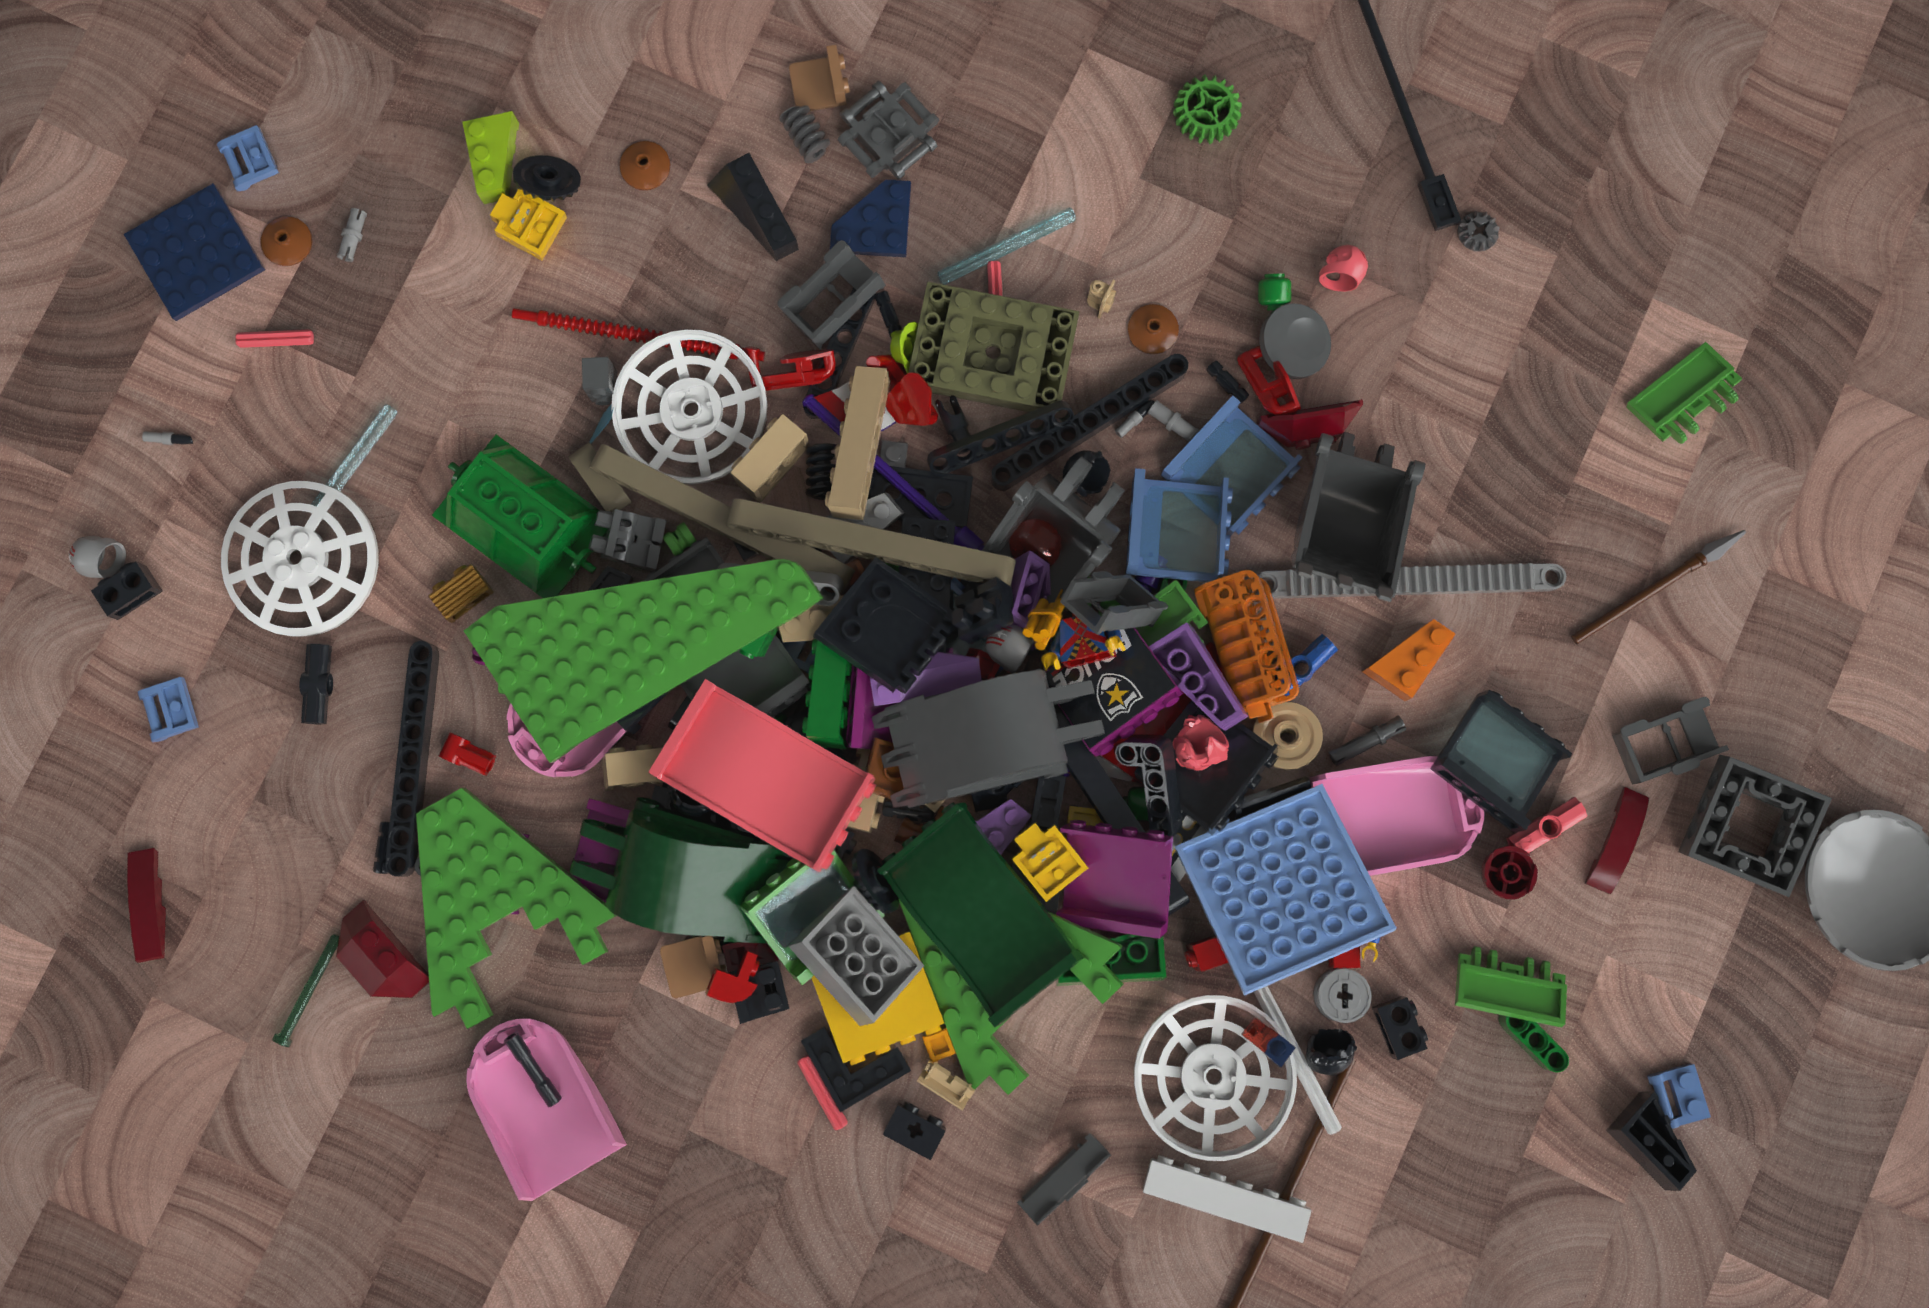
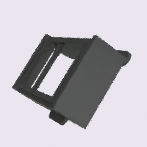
(838, 261)
(1136, 603)
(1697, 733)
(1064, 1179)

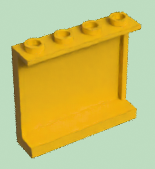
(908, 1015)

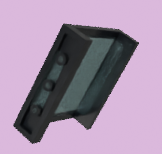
(1499, 759)

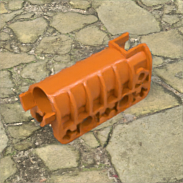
(1242, 644)

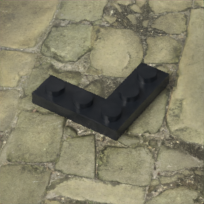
(847, 1087)

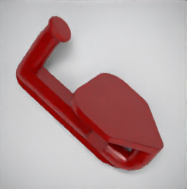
(804, 372)
(1269, 392)
(910, 398)

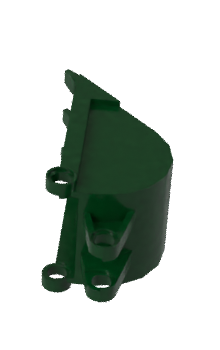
(680, 872)

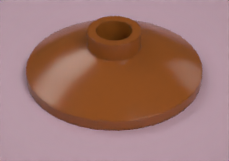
(649, 175)
(294, 248)
(1150, 340)

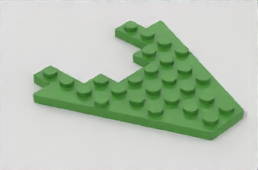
(477, 874)
(967, 1019)

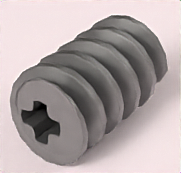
(804, 133)

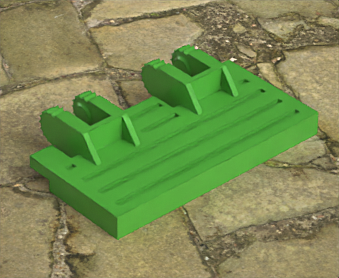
(1687, 388)
(1179, 611)
(1511, 989)

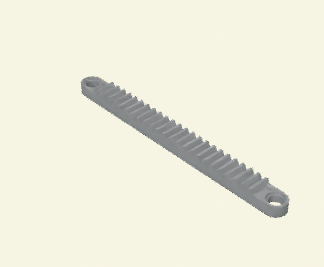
(1427, 581)

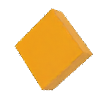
(939, 1045)

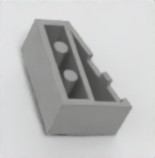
(879, 513)

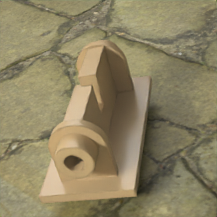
(1101, 296)
(945, 1085)

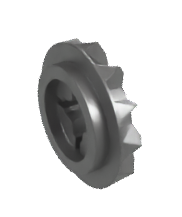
(1478, 242)

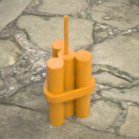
(1044, 621)

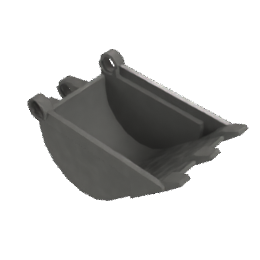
(1355, 518)
(1083, 528)
(981, 736)

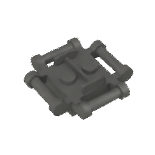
(888, 130)

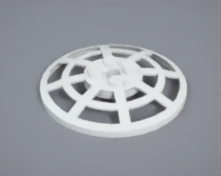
(688, 391)
(313, 562)
(1217, 1095)

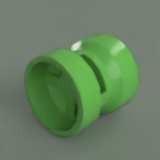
(679, 539)

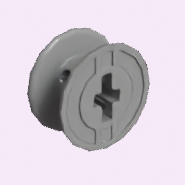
(1353, 984)

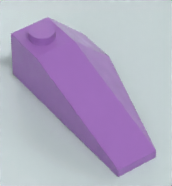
(940, 676)

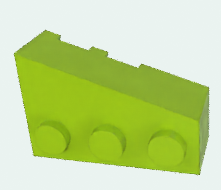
(491, 153)

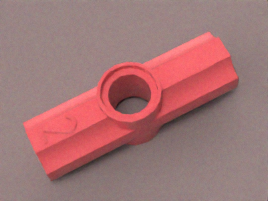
(1560, 819)

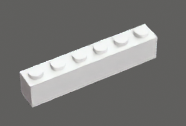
(1227, 1200)

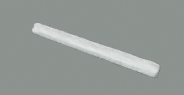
(1304, 1072)

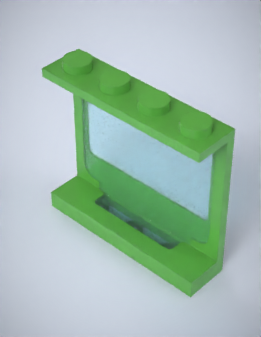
(793, 902)

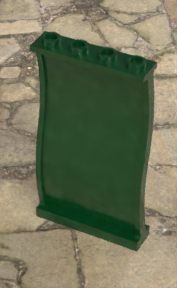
(979, 913)

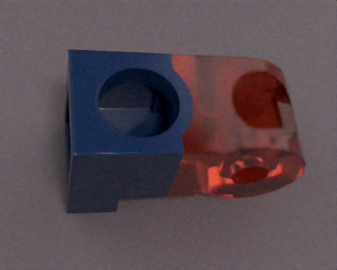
(1268, 1041)

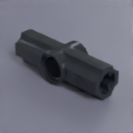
(316, 684)

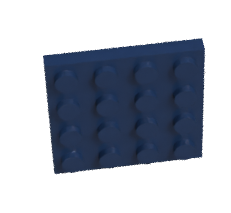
(194, 252)

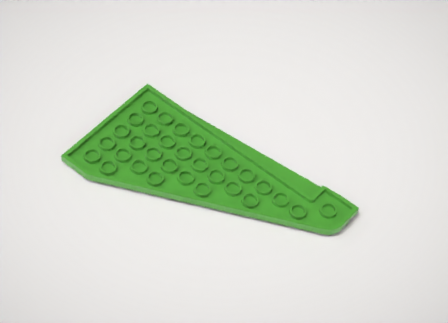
(607, 651)

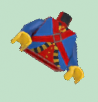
(1078, 645)

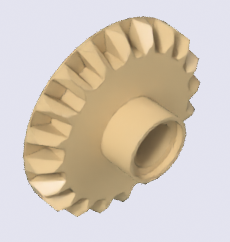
(1300, 723)

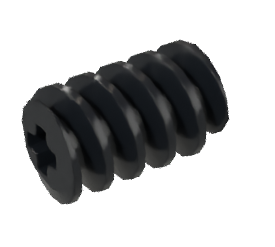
(819, 469)

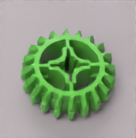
(1223, 99)

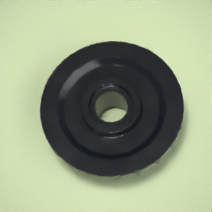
(546, 177)
(872, 884)

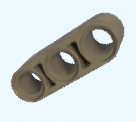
(606, 491)

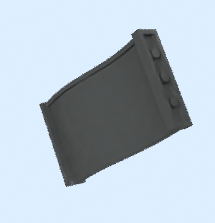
(763, 682)

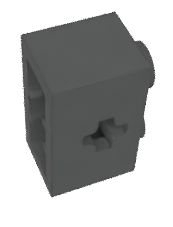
(598, 379)

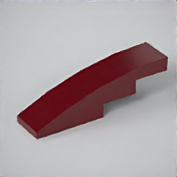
(145, 906)

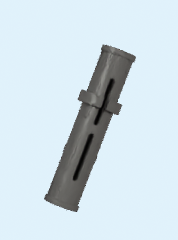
(1362, 743)

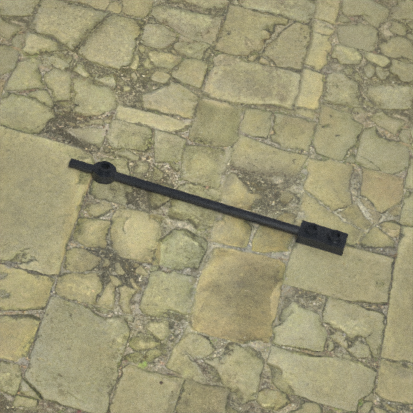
(1434, 188)

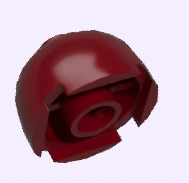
(1509, 872)

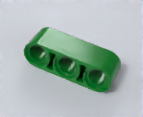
(1544, 1047)

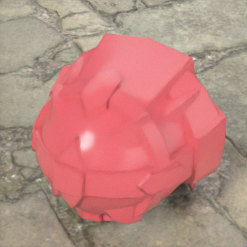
(1200, 744)

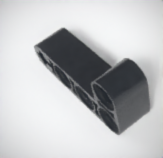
(1160, 816)

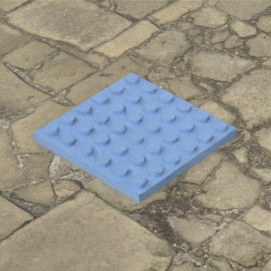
(1284, 889)

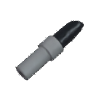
(1134, 418)
(166, 438)

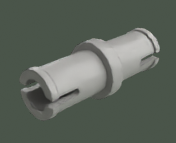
(351, 235)
(1173, 421)

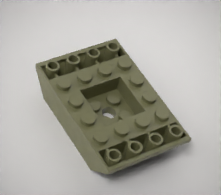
(963, 323)

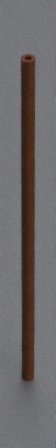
(1289, 1189)

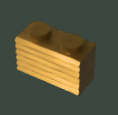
(460, 592)

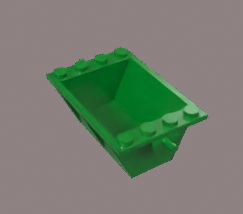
(520, 517)

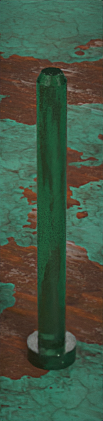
(284, 1037)

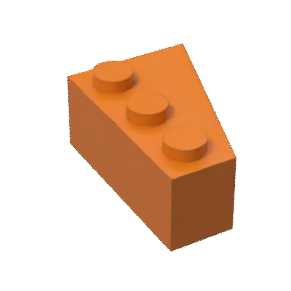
(1411, 661)

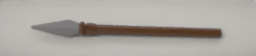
(1711, 552)

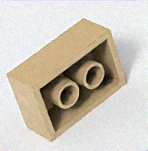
(770, 458)

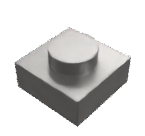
(894, 453)

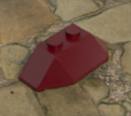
(1307, 425)
(378, 956)

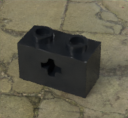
(921, 1143)

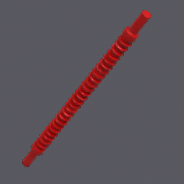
(543, 319)

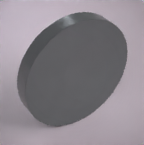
(1296, 339)

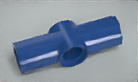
(1314, 656)

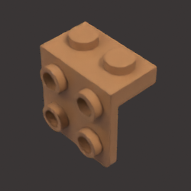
(820, 81)
(690, 964)

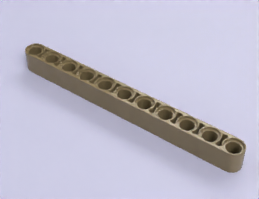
(707, 512)
(869, 542)

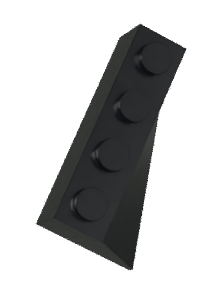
(750, 200)

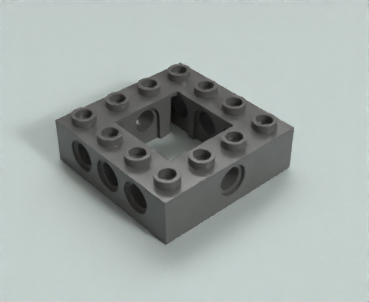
(1790, 842)

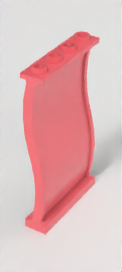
(763, 776)

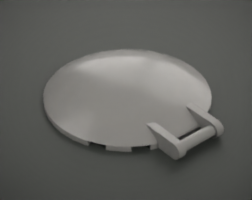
(1872, 889)

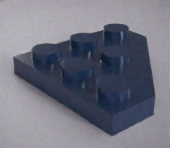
(877, 222)

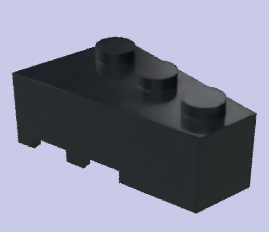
(1651, 1141)

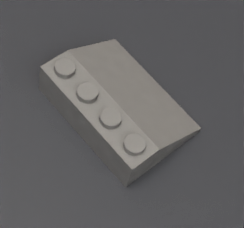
(857, 957)

